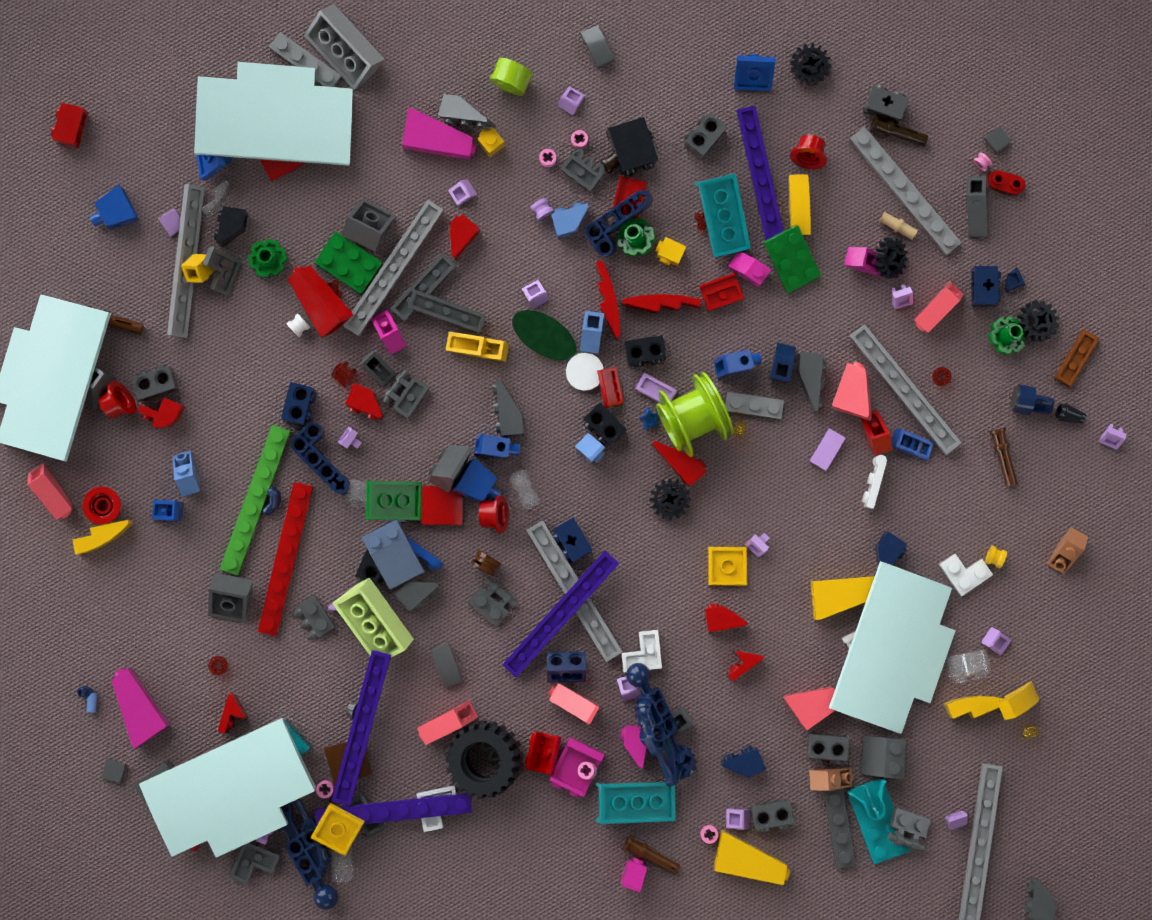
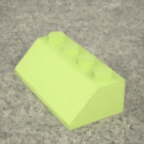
(373, 619)

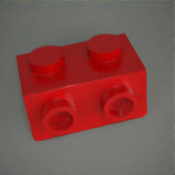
(542, 752)

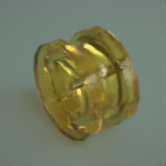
(740, 428)
(1030, 731)

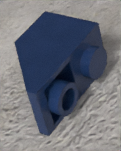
(782, 363)
(889, 548)
(745, 763)

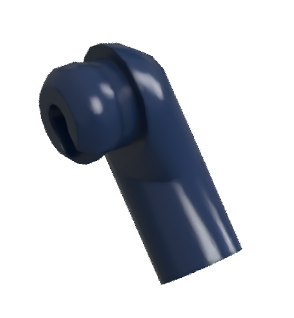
(275, 501)

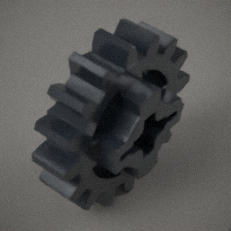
(809, 57)
(890, 257)
(1046, 320)
(666, 490)

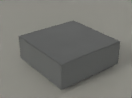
(997, 139)
(113, 770)

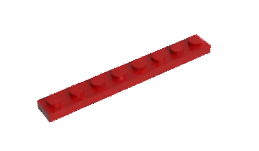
(285, 559)

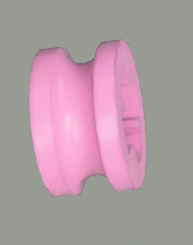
(578, 133)
(547, 152)
(982, 162)
(590, 765)
(321, 793)
(712, 829)

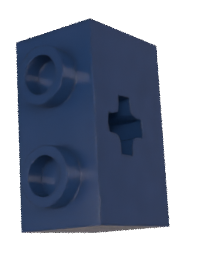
(980, 295)
(571, 528)

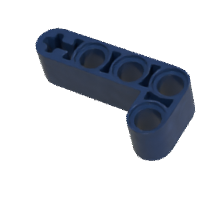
(621, 219)
(323, 462)

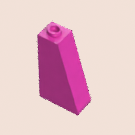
(435, 137)
(137, 707)

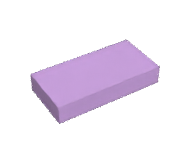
(650, 387)
(827, 449)

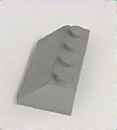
(343, 46)

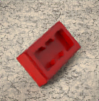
(610, 387)

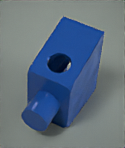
(114, 209)
(730, 364)
(487, 446)
(476, 482)

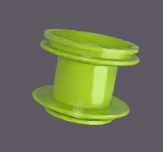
(694, 414)

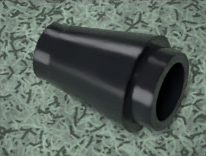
(1069, 414)

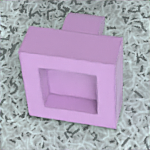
(902, 297)
(1112, 437)
(349, 438)
(757, 544)

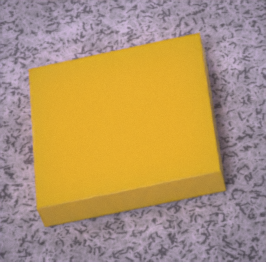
(727, 565)
(337, 829)

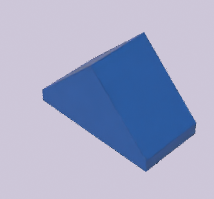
(167, 510)

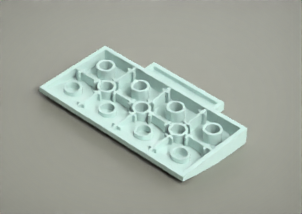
(273, 116)
(50, 376)
(895, 649)
(229, 792)

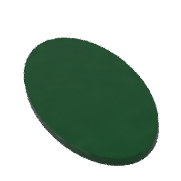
(544, 335)

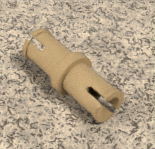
(898, 225)

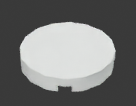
(582, 371)

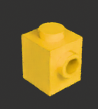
(490, 141)
(670, 251)
(195, 270)

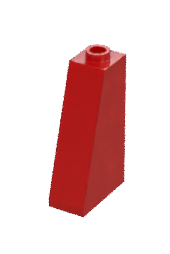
(319, 301)

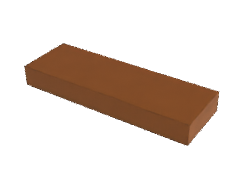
(1076, 358)

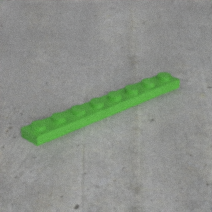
(255, 500)

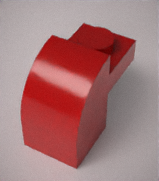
(167, 415)

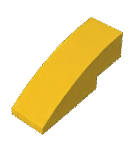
(800, 202)
(477, 346)
(100, 536)
(1018, 701)
(973, 705)

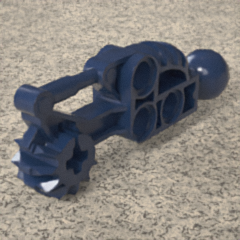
(659, 727)
(317, 853)

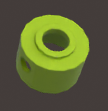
(511, 76)

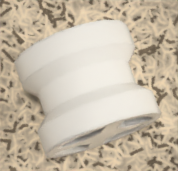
(298, 325)

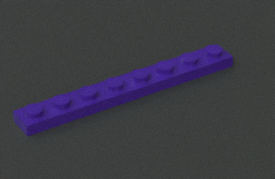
(759, 171)
(560, 613)
(361, 727)
(407, 808)

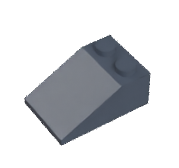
(393, 554)

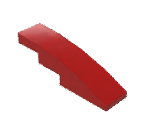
(653, 302)
(609, 306)

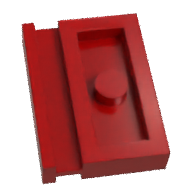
(625, 189)
(721, 292)

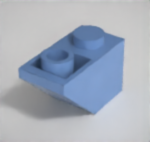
(568, 221)
(591, 332)
(590, 448)
(185, 473)

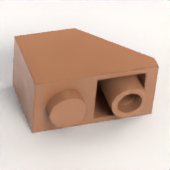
(1068, 550)
(831, 778)

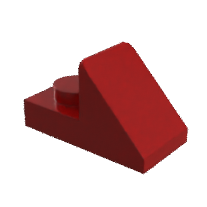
(748, 661)
(232, 708)

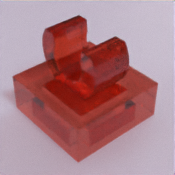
(342, 374)

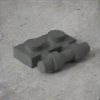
(409, 398)
(490, 607)
(909, 823)

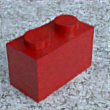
(69, 125)

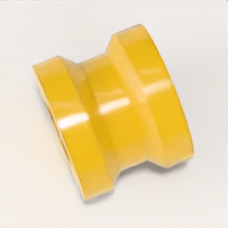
(996, 557)

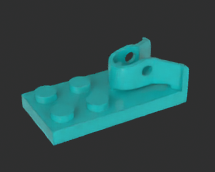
(724, 215)
(636, 802)
(873, 813)

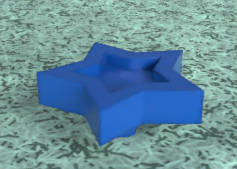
(649, 419)

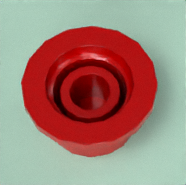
(809, 152)
(117, 400)
(101, 505)
(494, 514)

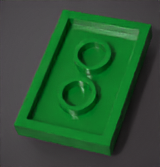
(792, 259)
(348, 263)
(393, 500)

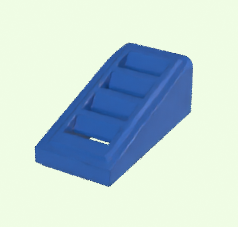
(896, 440)

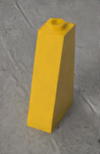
(838, 595)
(747, 861)

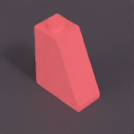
(938, 307)
(854, 392)
(49, 492)
(573, 702)
(811, 705)
(447, 722)

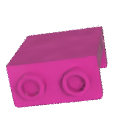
(567, 767)

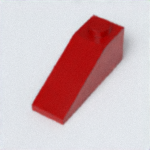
(686, 467)

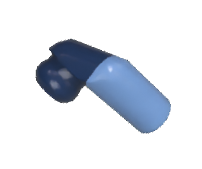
(90, 696)

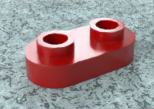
(1006, 184)

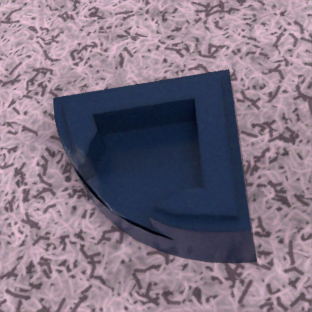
(1013, 280)

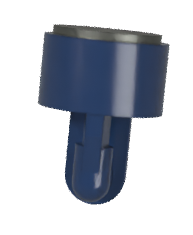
(1026, 401)

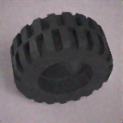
(463, 772)

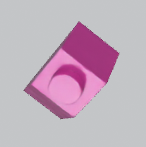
(861, 260)
(749, 268)
(388, 332)
(633, 744)
(634, 874)

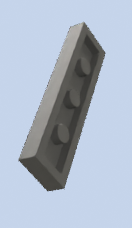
(426, 283)
(446, 311)
(839, 828)

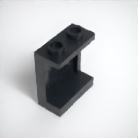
(633, 146)

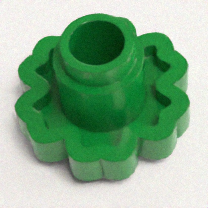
(636, 238)
(267, 258)
(1006, 335)

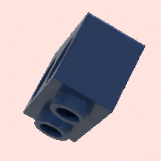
(293, 403)
(566, 667)

